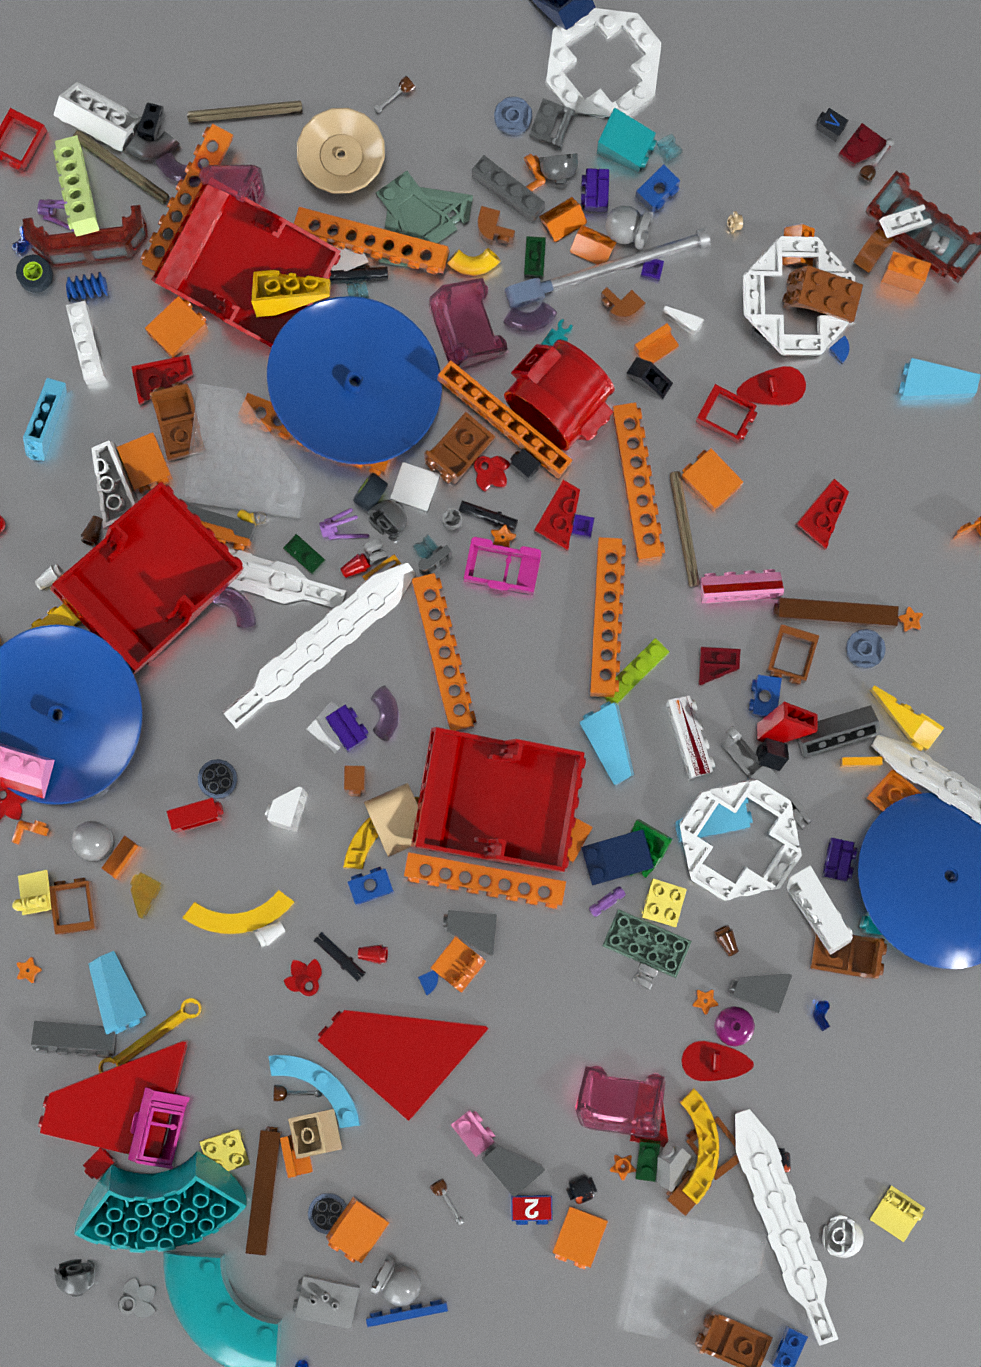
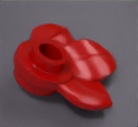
(494, 472)
(10, 804)
(303, 974)

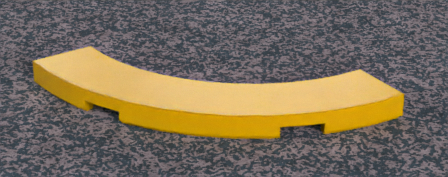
(361, 844)
(239, 922)
(707, 1146)

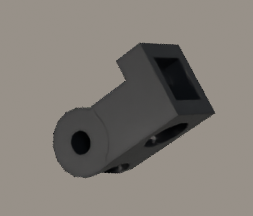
(150, 122)

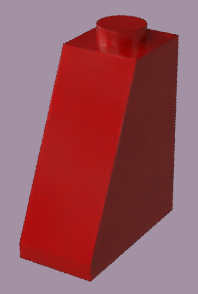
(787, 723)

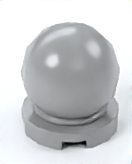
(627, 225)
(92, 841)
(397, 1283)

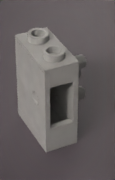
(326, 1301)

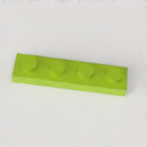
(638, 669)

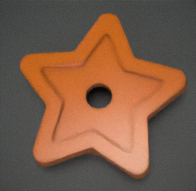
(506, 533)
(910, 624)
(30, 976)
(700, 1001)
(622, 1171)

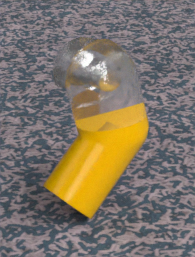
(256, 518)

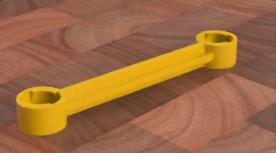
(153, 1035)

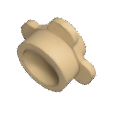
(735, 222)

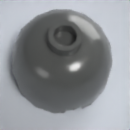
(559, 167)
(388, 517)
(75, 1277)

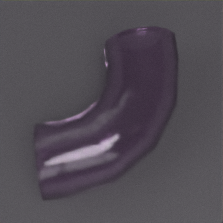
(173, 169)
(530, 320)
(239, 605)
(388, 713)

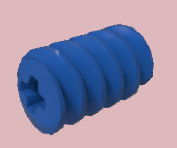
(85, 286)

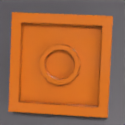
(891, 790)

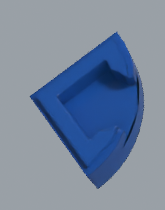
(840, 349)
(429, 981)

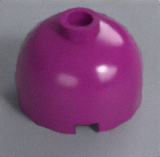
(734, 1026)

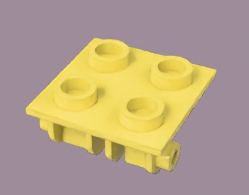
(33, 893)
(664, 903)
(226, 1150)
(897, 1213)

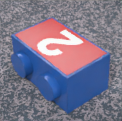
(531, 1208)

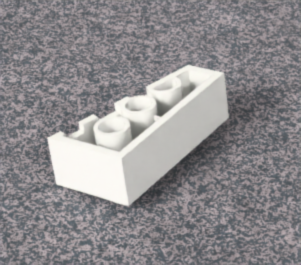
(112, 483)
(819, 910)

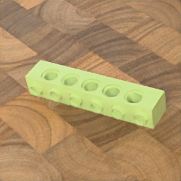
(76, 186)

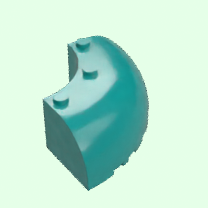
(160, 1208)
(215, 1313)

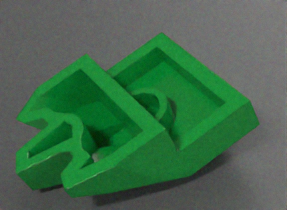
(657, 843)

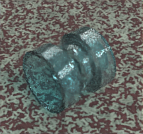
(670, 148)
(361, 287)
(421, 550)

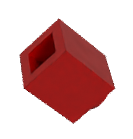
(98, 1163)

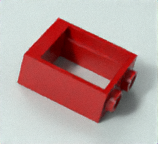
(16, 117)
(733, 398)
(195, 814)

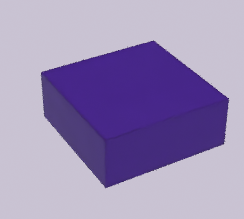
(652, 269)
(582, 526)

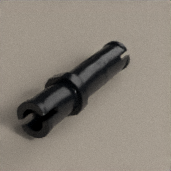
(359, 274)
(496, 518)
(339, 956)

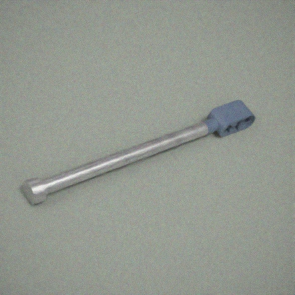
(533, 289)

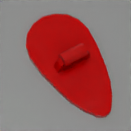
(774, 387)
(714, 1061)

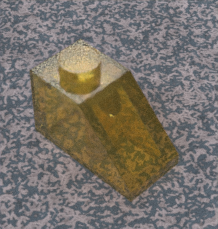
(144, 893)

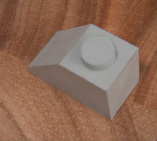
(672, 1165)

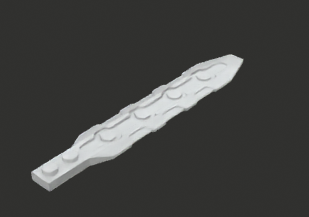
(282, 582)
(323, 641)
(931, 775)
(783, 1221)

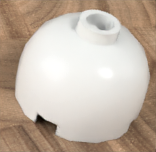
(842, 1237)

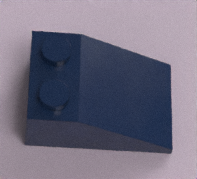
(565, 12)
(617, 857)

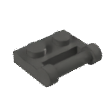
(546, 119)
(440, 556)

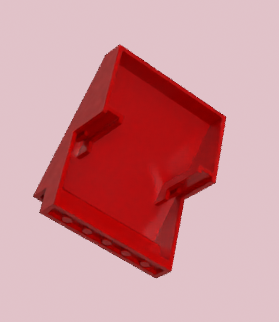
(222, 248)
(148, 577)
(498, 799)

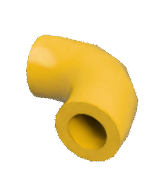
(473, 265)

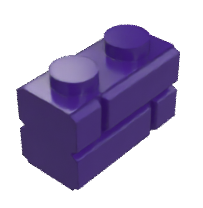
(596, 190)
(347, 728)
(839, 860)

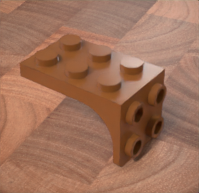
(822, 293)
(175, 417)
(459, 449)
(857, 958)
(732, 1341)

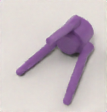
(48, 208)
(329, 526)

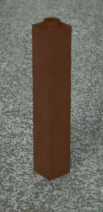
(836, 613)
(263, 1191)

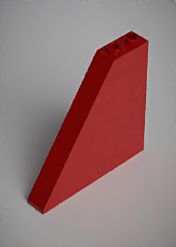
(399, 1054)
(103, 1106)

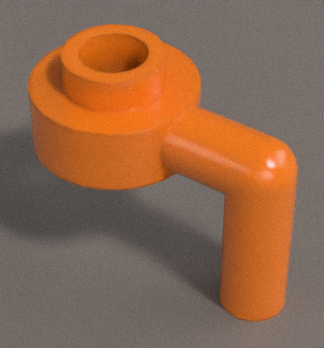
(534, 166)
(38, 827)

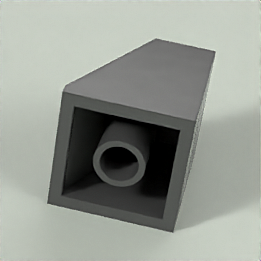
(472, 928)
(761, 991)
(511, 1168)

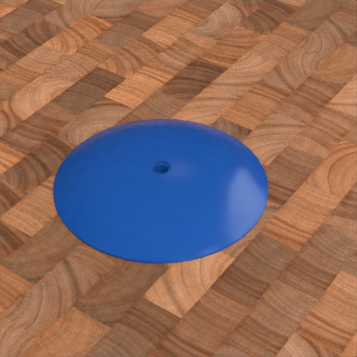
(361, 343)
(98, 702)
(906, 884)

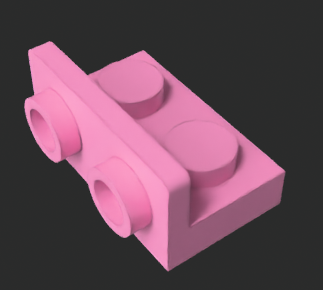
(473, 1133)

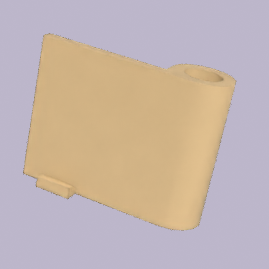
(394, 818)

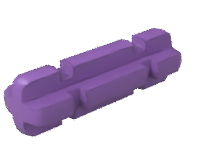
(607, 901)

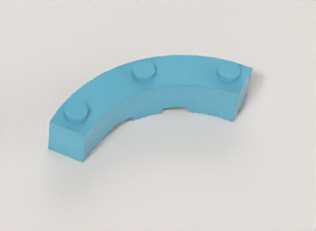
(323, 1080)

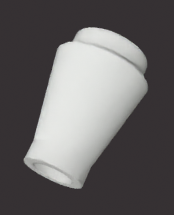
(49, 576)
(269, 933)

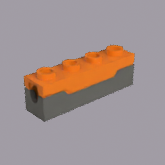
(227, 528)

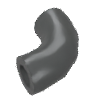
(152, 149)

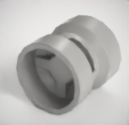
(936, 242)
(452, 515)
(375, 551)
(641, 979)

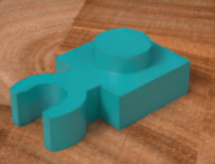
(554, 335)

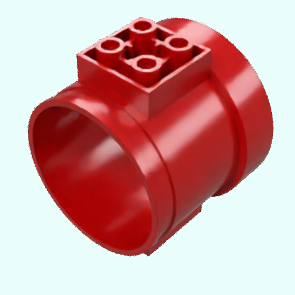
(561, 393)

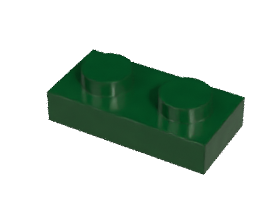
(534, 256)
(304, 554)
(647, 1160)

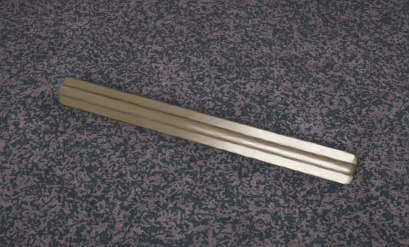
(244, 111)
(122, 167)
(684, 528)

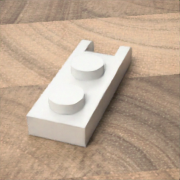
(904, 221)

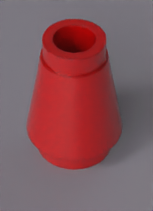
(356, 565)
(375, 954)

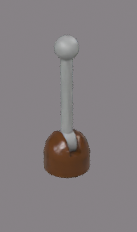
(405, 86)
(868, 172)
(281, 1093)
(440, 1188)

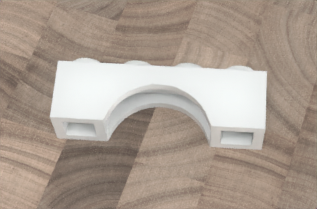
(85, 342)

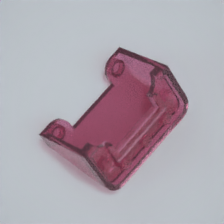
(236, 180)
(464, 323)
(620, 1103)

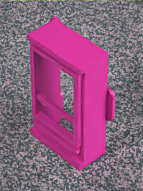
(528, 568)
(142, 1120)

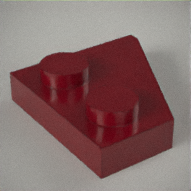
(862, 145)
(717, 662)

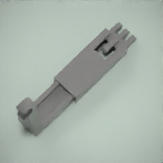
(748, 762)

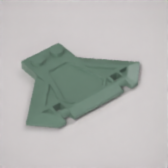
(421, 211)

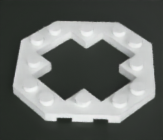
(598, 103)
(773, 325)
(732, 797)

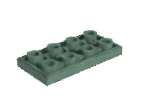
(646, 943)

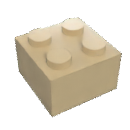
(315, 1133)

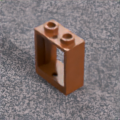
(798, 635)
(75, 927)
(727, 1164)

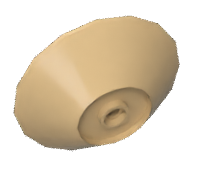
(338, 132)

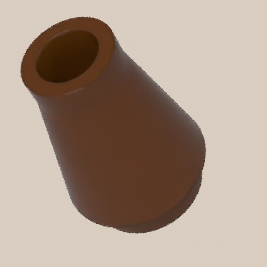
(92, 532)
(726, 939)

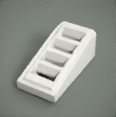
(685, 320)

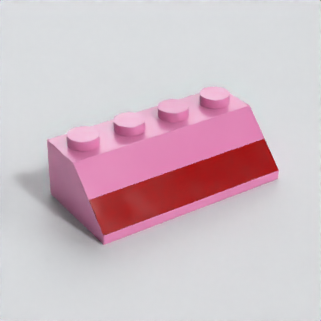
(741, 587)
(24, 771)

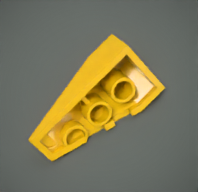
(279, 293)
(917, 728)

